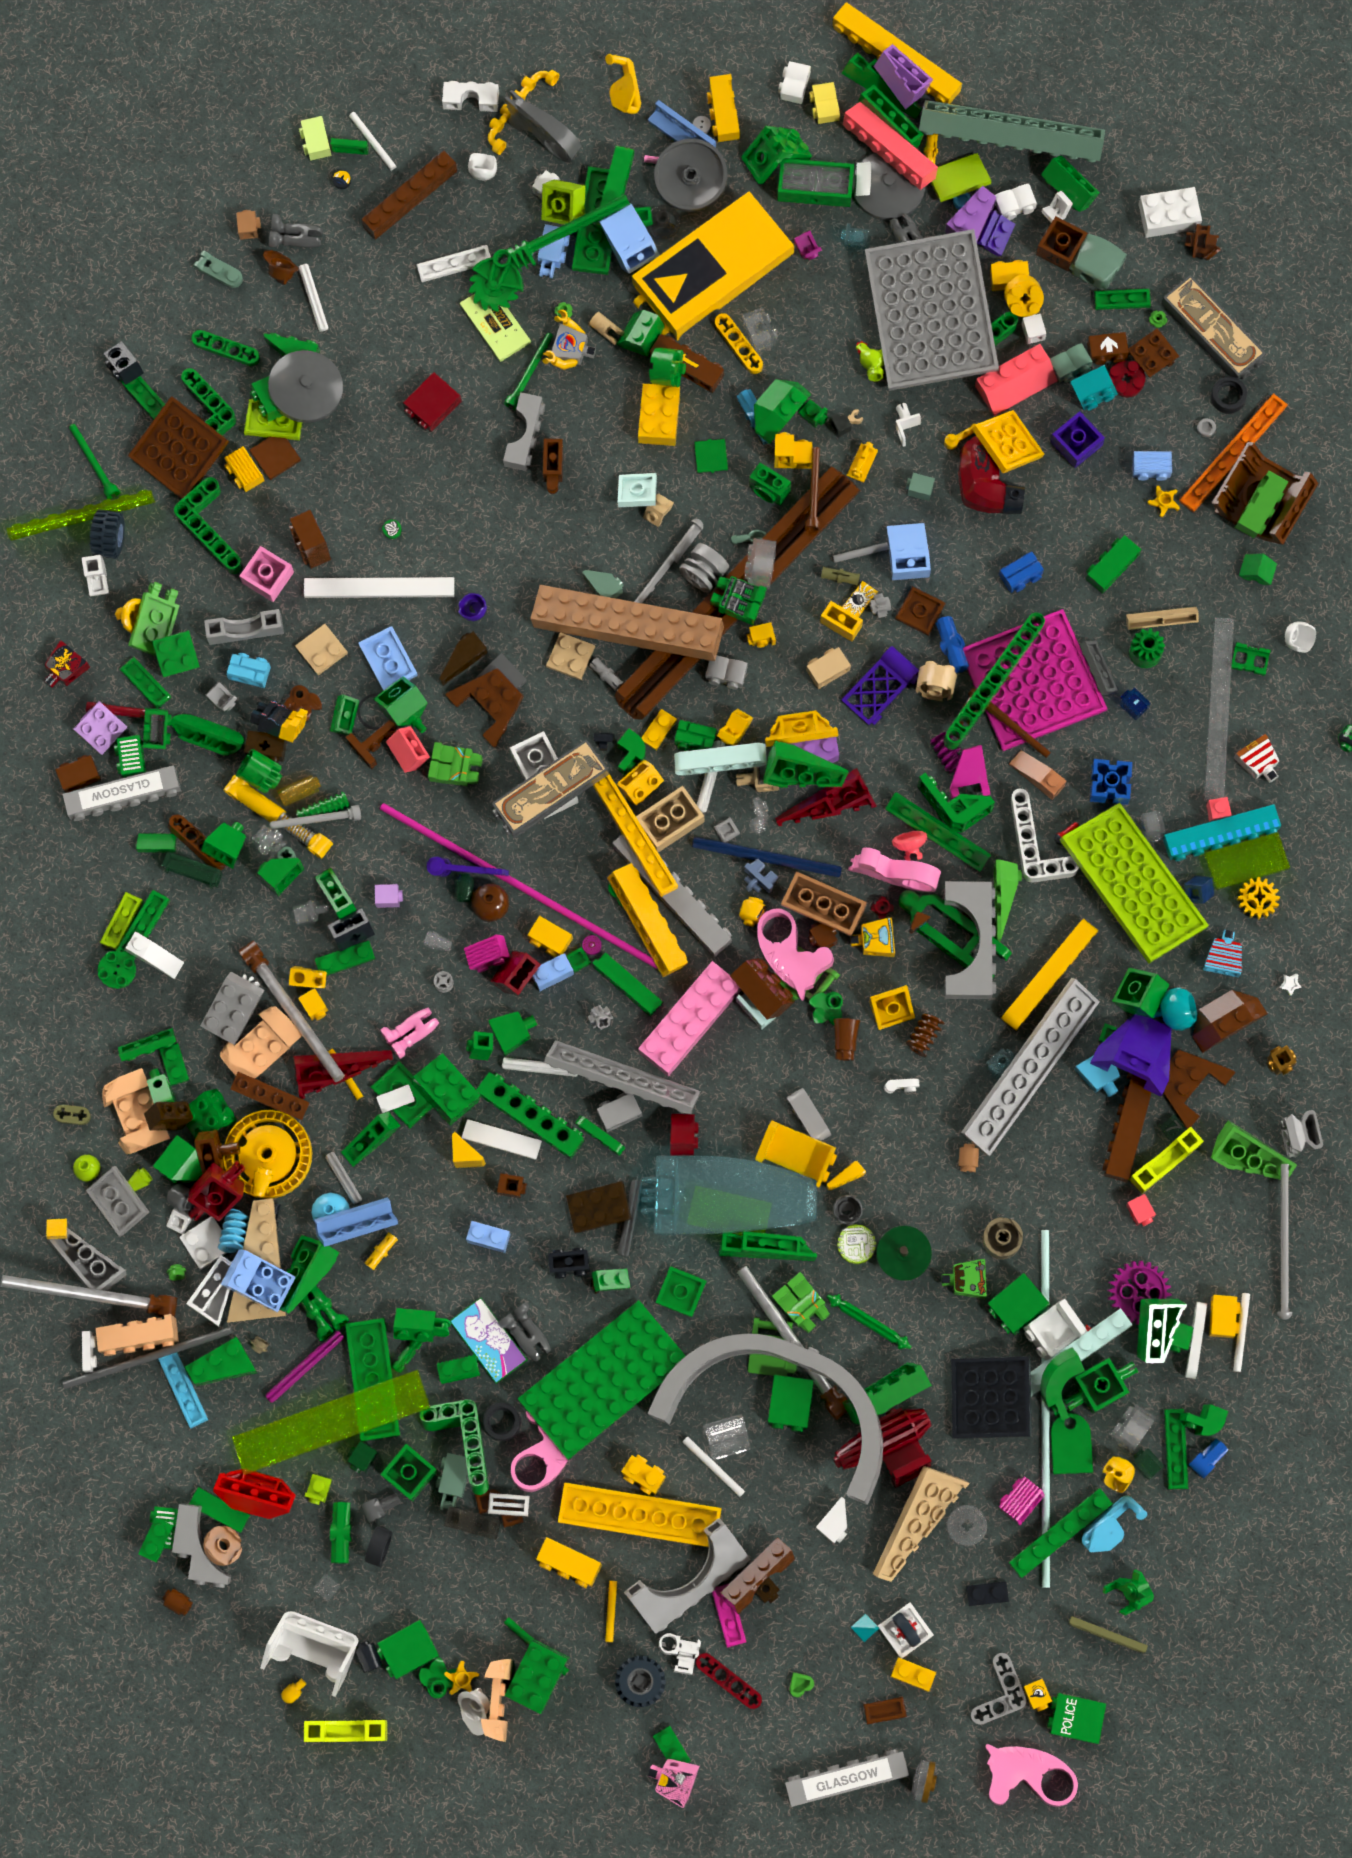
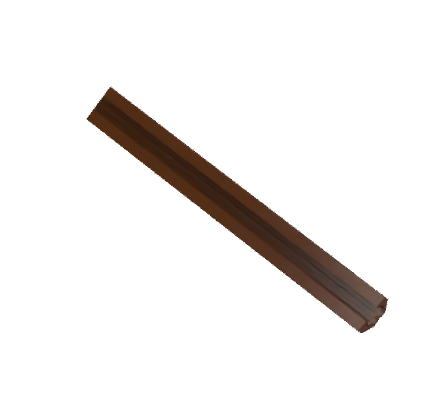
(663, 669)

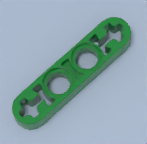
(226, 346)

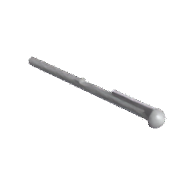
(685, 542)
(1284, 1314)

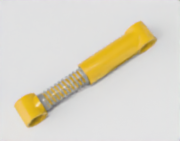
(243, 792)

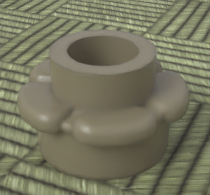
(259, 1345)

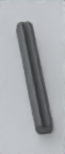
(628, 1226)

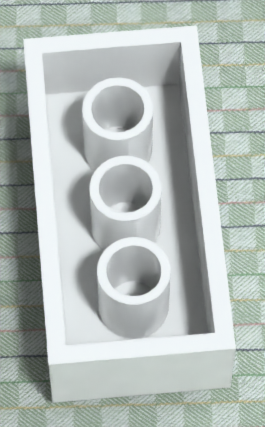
(533, 756)

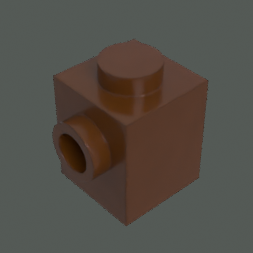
(822, 936)

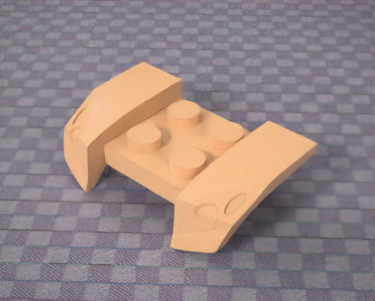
(262, 1044)
(131, 1100)
(499, 1671)

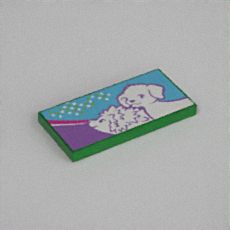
(488, 1340)

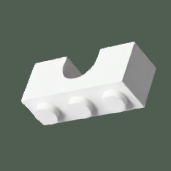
(455, 93)

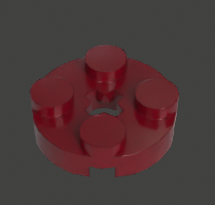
(1132, 370)

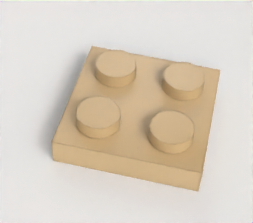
(570, 656)

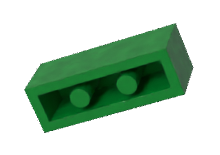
(1068, 180)
(1112, 563)

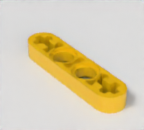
(739, 343)

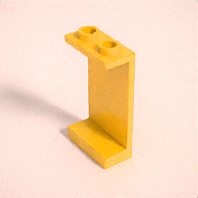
(797, 1152)

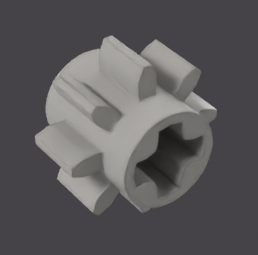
(880, 605)
(600, 1017)

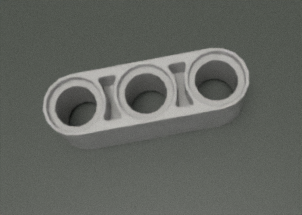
(808, 1114)

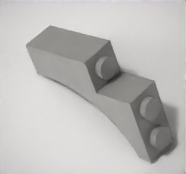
(189, 1542)

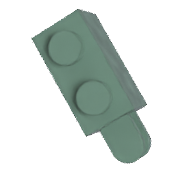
(453, 1479)

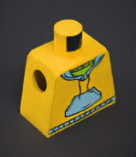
(876, 938)

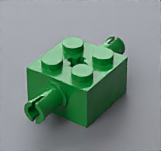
(1102, 1373)

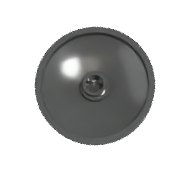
(690, 175)
(889, 191)
(305, 386)

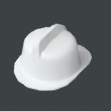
(474, 1707)

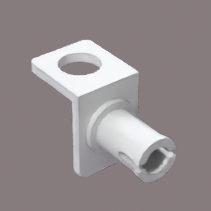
(905, 421)

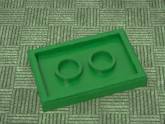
(396, 1078)

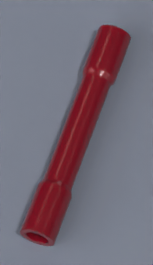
(120, 710)

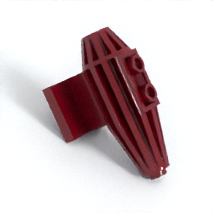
(901, 1447)

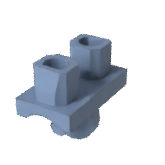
(753, 871)

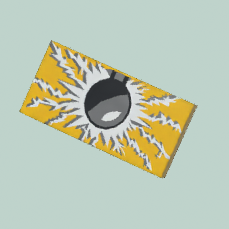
(860, 599)

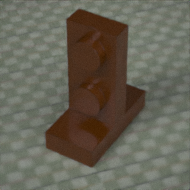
(371, 743)

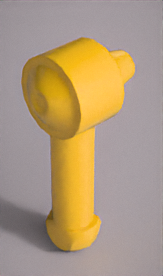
(951, 440)

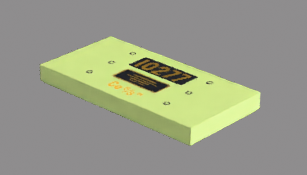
(497, 328)

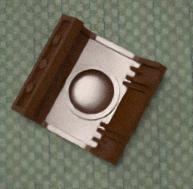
(1242, 483)

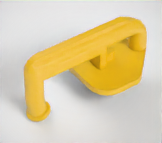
(625, 90)

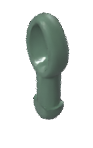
(759, 534)

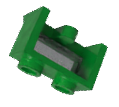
(156, 728)

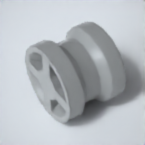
(441, 982)

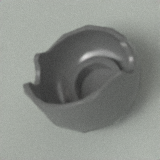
(847, 1203)

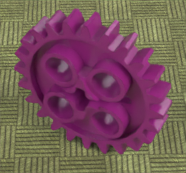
(1151, 1280)

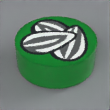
(392, 529)

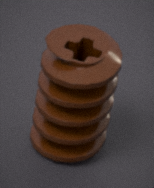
(923, 1034)

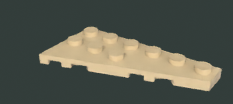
(918, 1518)

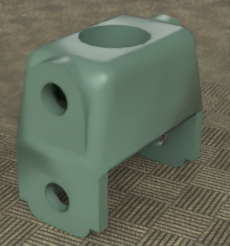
(1097, 261)

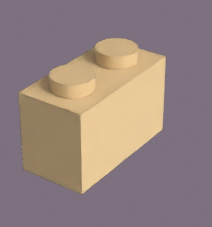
(828, 667)

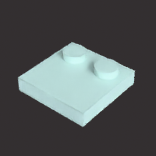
(637, 490)

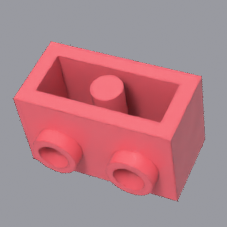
(407, 749)

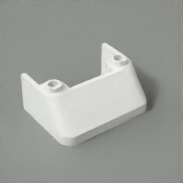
(314, 1643)

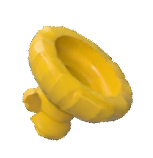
(128, 614)

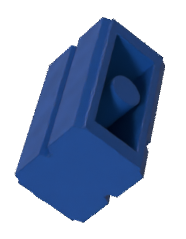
(1021, 572)

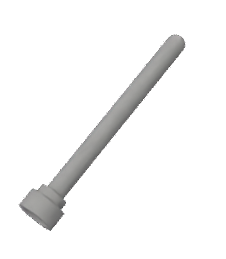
(351, 813)

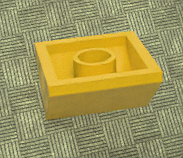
(892, 1007)
(464, 1154)

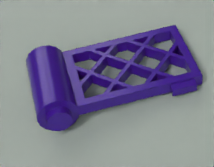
(900, 670)
(443, 867)

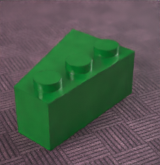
(1157, 1327)

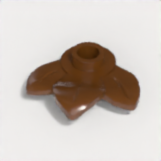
(307, 702)

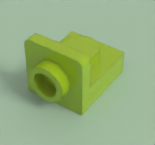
(318, 1489)

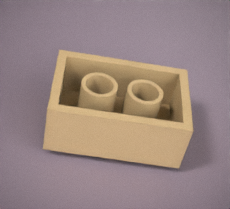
(670, 818)

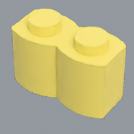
(825, 103)

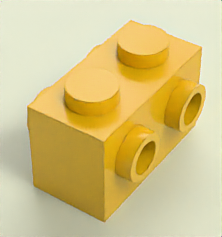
(640, 782)
(647, 1477)

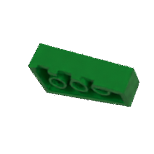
(892, 1389)

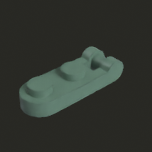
(219, 270)

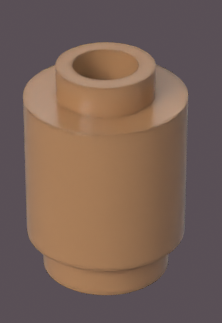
(968, 1158)

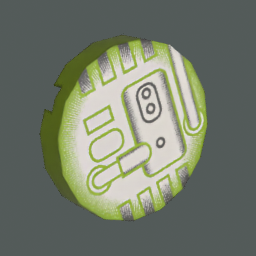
(856, 1244)

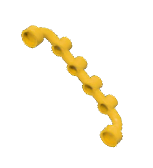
(528, 85)

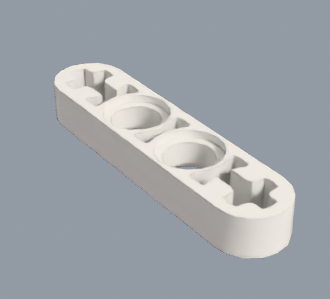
(1196, 1340)

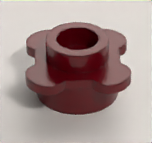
(877, 907)

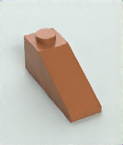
(1038, 774)

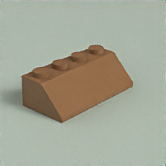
(824, 903)

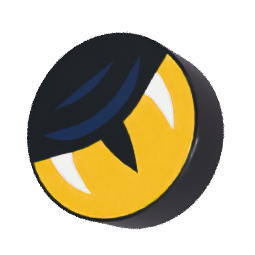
(341, 179)

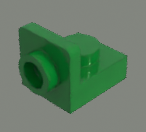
(813, 413)

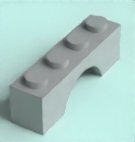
(518, 453)
(262, 625)

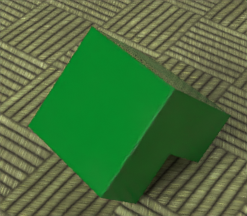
(1258, 568)

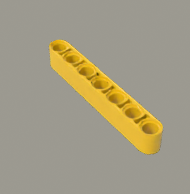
(1049, 974)

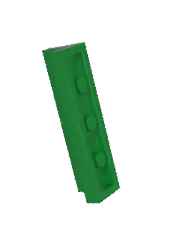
(627, 984)

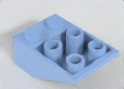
(629, 239)
(908, 551)
(258, 1280)

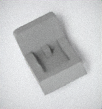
(221, 697)

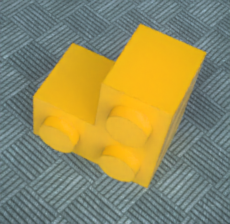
(792, 453)

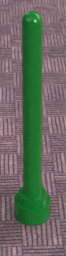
(513, 398)
(109, 488)

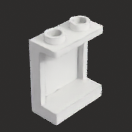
(1054, 1329)

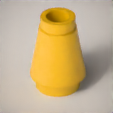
(262, 1179)

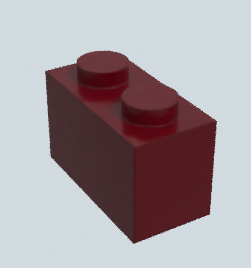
(682, 1134)

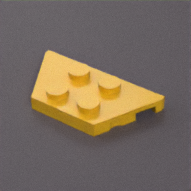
(800, 728)

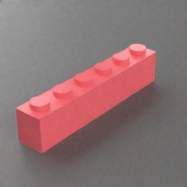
(890, 145)

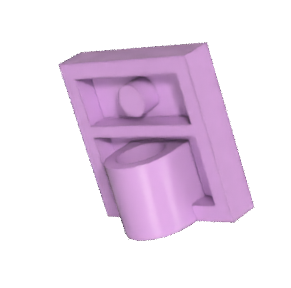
(100, 727)

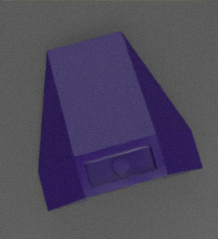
(1139, 1048)

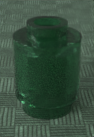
(464, 887)

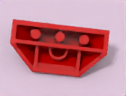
(255, 1493)

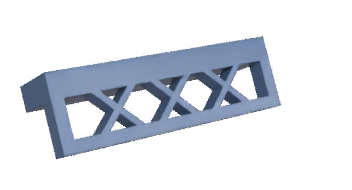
(675, 125)
(355, 1221)

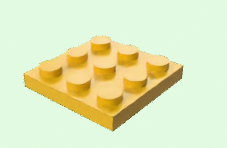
(1008, 441)

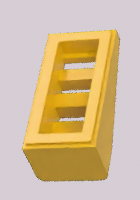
(849, 1174)

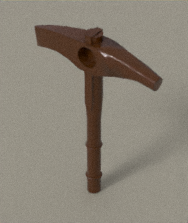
(1005, 719)

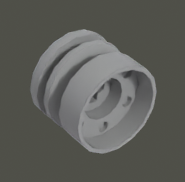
(704, 567)

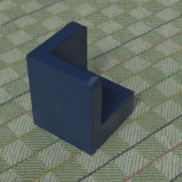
(1199, 889)

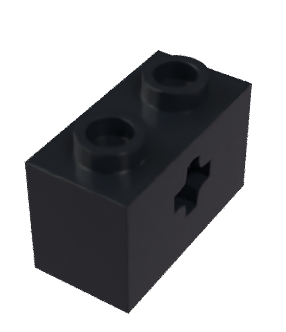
(351, 930)

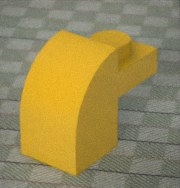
(735, 727)

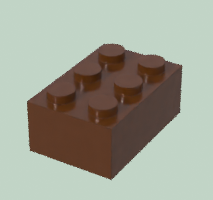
(309, 539)
(763, 988)

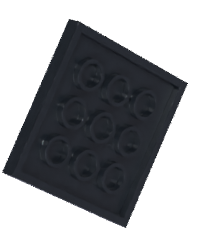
(991, 1397)

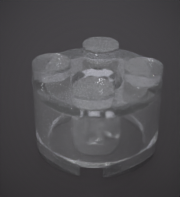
(975, 1519)

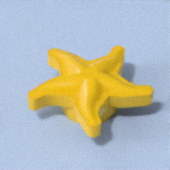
(1164, 501)
(461, 1679)

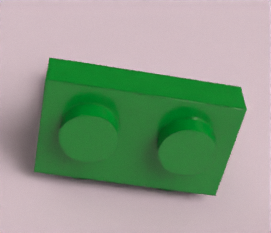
(210, 1113)

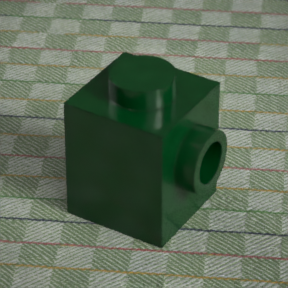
(361, 1457)

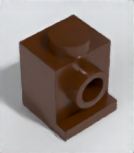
(506, 1180)

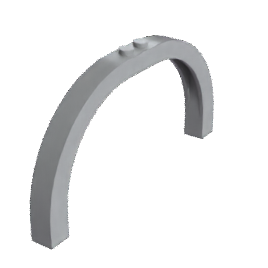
(705, 1356)

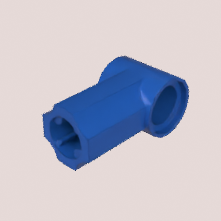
(1208, 1458)

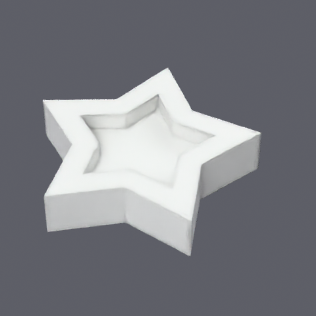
(1290, 983)

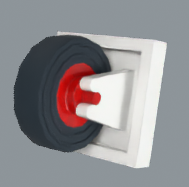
(905, 1630)

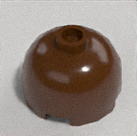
(490, 902)

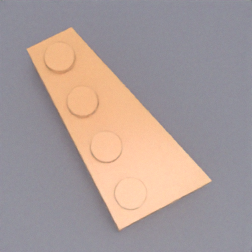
(137, 1335)

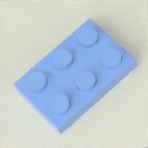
(387, 657)

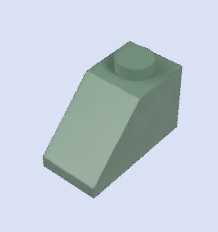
(603, 583)

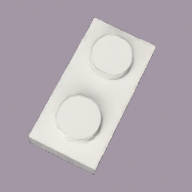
(88, 1343)

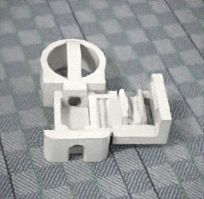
(686, 1651)

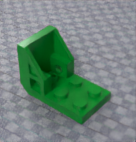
(961, 811)

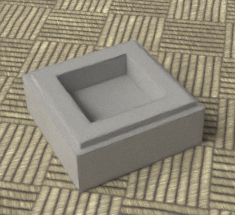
(727, 830)

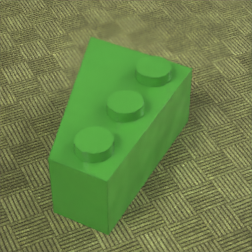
(1261, 504)

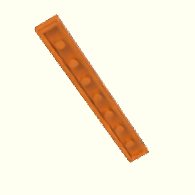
(1227, 458)

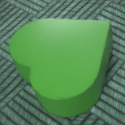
(800, 1684)

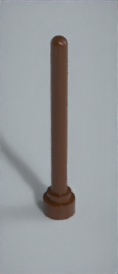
(812, 523)

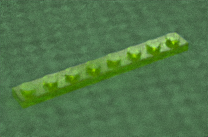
(75, 516)

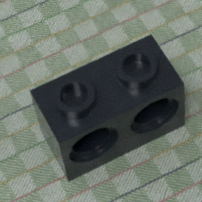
(122, 363)

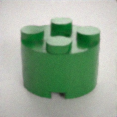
(667, 367)

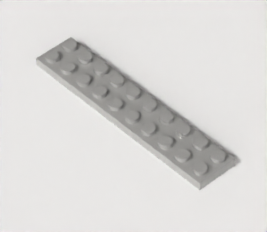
(1030, 1067)

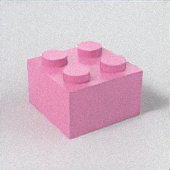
(266, 574)

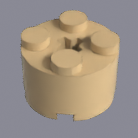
(936, 681)

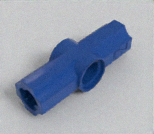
(952, 644)

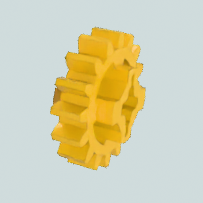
(1266, 898)

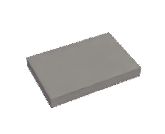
(117, 1201)

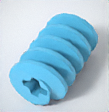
(233, 1231)

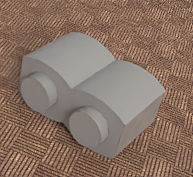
(727, 672)

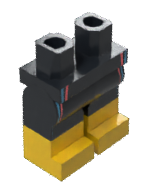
(279, 720)

